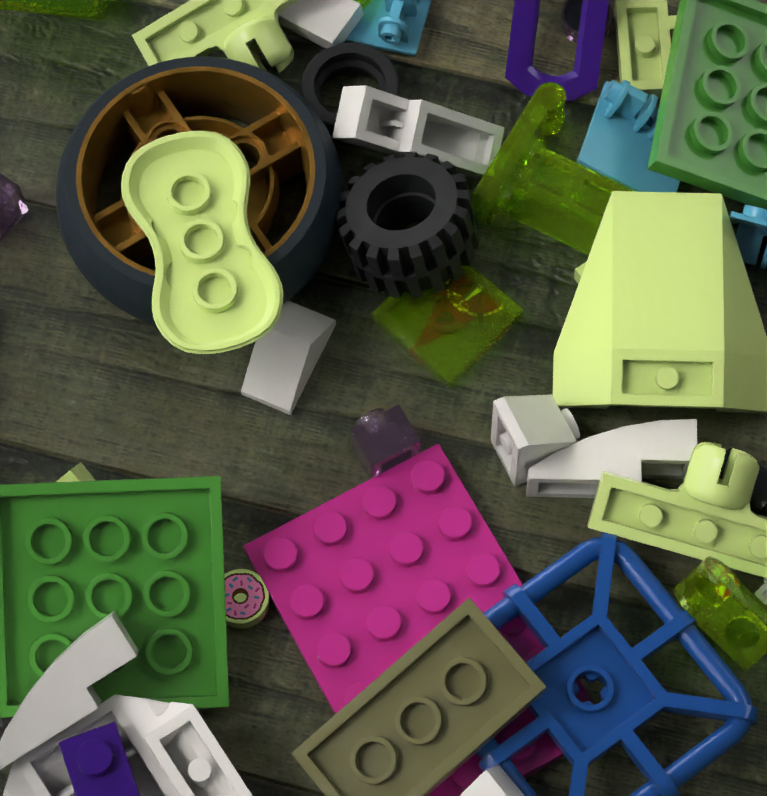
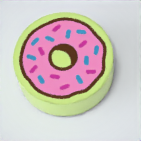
(245, 598)

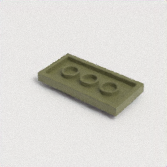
(423, 712)

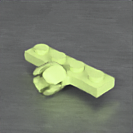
(205, 26)
(695, 520)

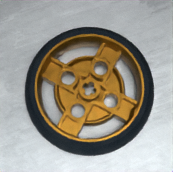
(178, 98)

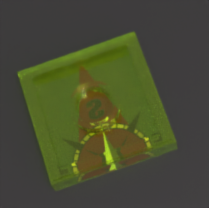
(449, 327)

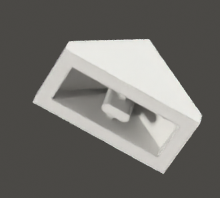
(286, 357)

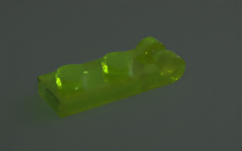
(540, 118)

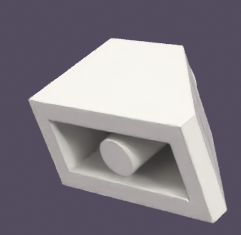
(528, 431)

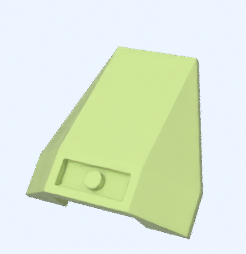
(663, 312)

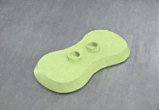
(210, 276)

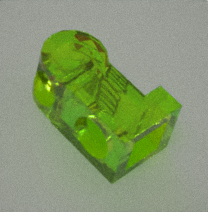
(725, 611)

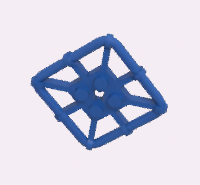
(630, 690)

